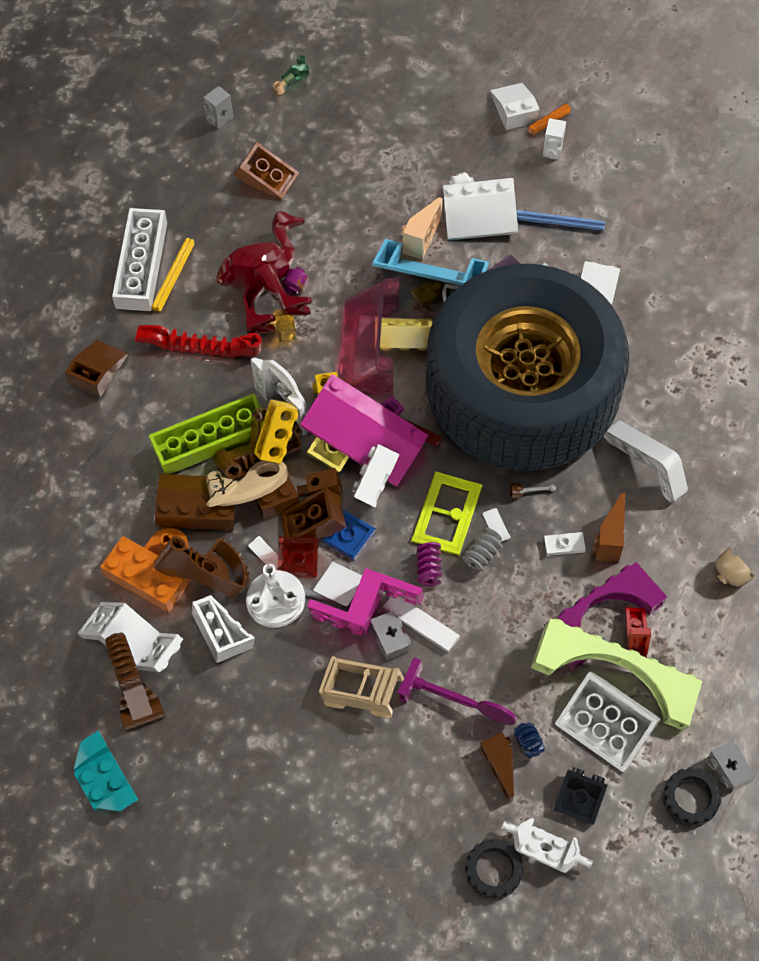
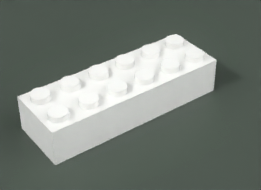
(140, 259)

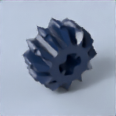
(529, 739)

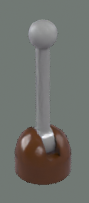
(516, 490)

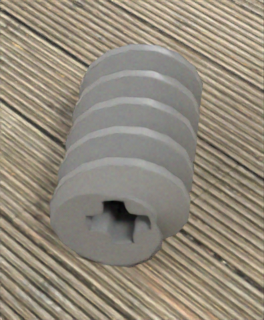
(482, 549)

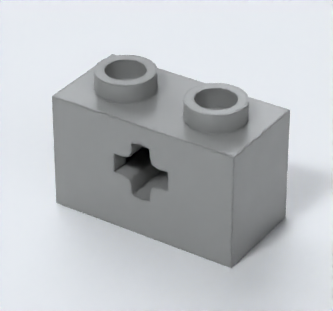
(218, 107)
(390, 646)
(730, 756)

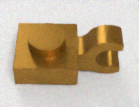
(425, 294)

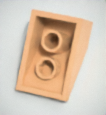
(421, 229)

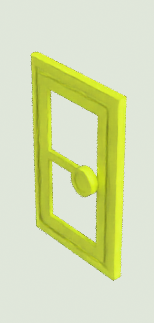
(465, 516)

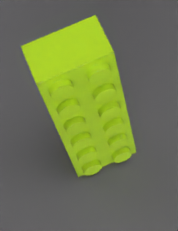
(204, 435)

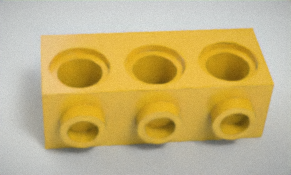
(272, 423)

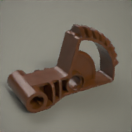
(239, 460)
(207, 569)
(138, 701)

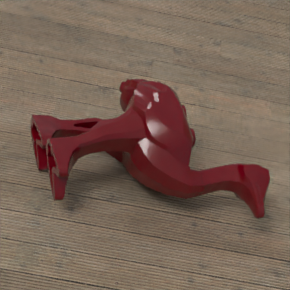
(261, 268)

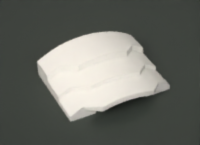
(273, 379)

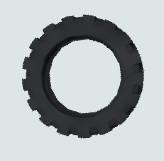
(680, 814)
(494, 846)

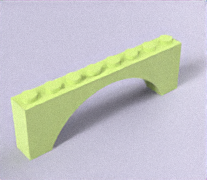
(672, 689)

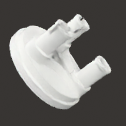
(275, 598)

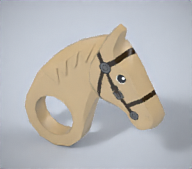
(251, 487)

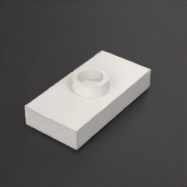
(564, 544)

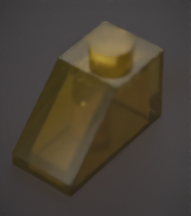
(285, 326)

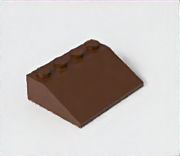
(183, 504)

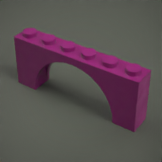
(630, 585)

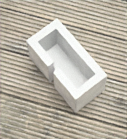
(554, 139)

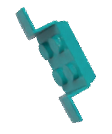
(101, 776)

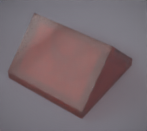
(298, 556)

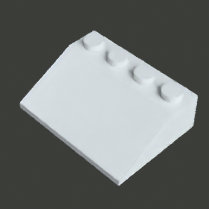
(480, 209)
(607, 721)

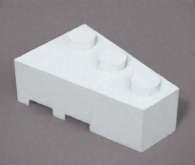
(374, 474)

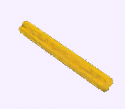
(173, 274)

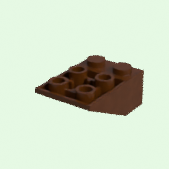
(95, 367)

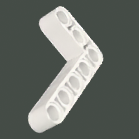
(654, 455)

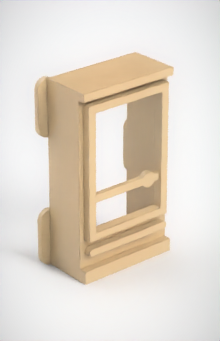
(381, 694)

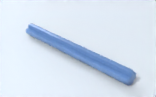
(560, 220)

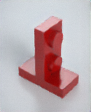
(636, 629)

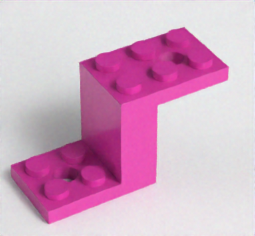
(366, 602)

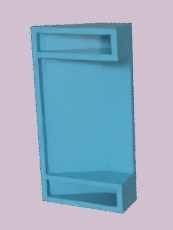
(389, 258)

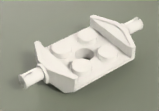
(531, 840)

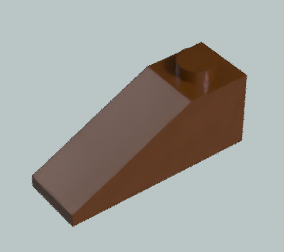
(499, 757)

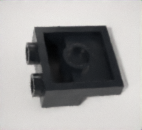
(581, 795)

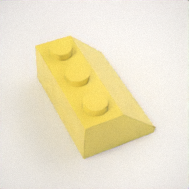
(404, 334)
(326, 454)

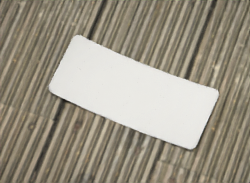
(495, 522)
(264, 552)

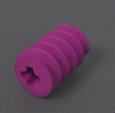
(429, 563)

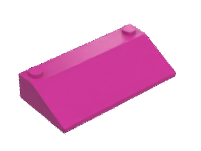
(357, 422)

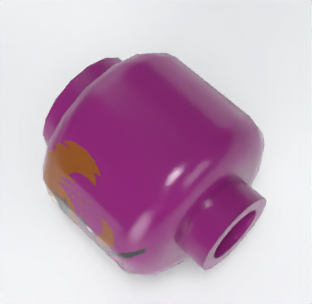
(295, 281)

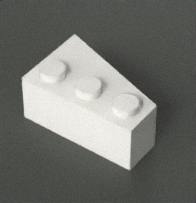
(220, 630)

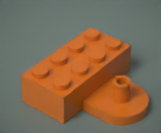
(134, 569)

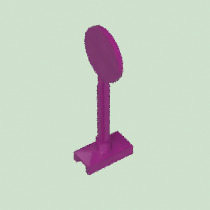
(489, 709)

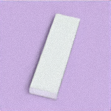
(422, 623)

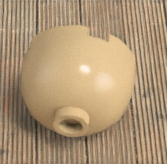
(733, 569)

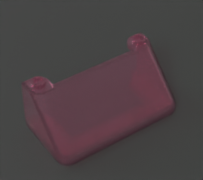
(361, 337)

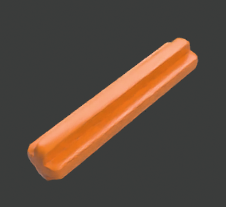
(543, 122)

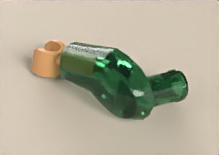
(295, 74)

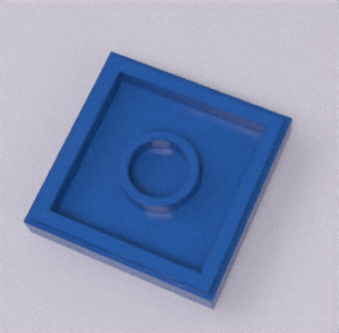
(352, 538)

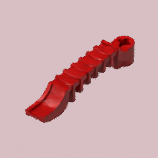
(158, 335)

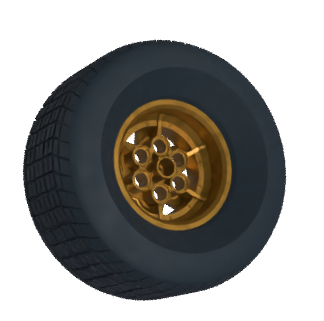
(506, 417)

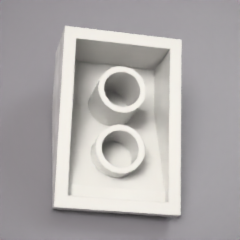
(515, 106)

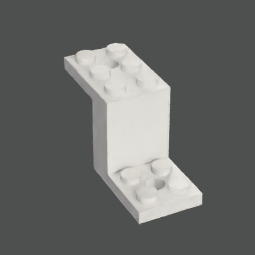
(148, 646)

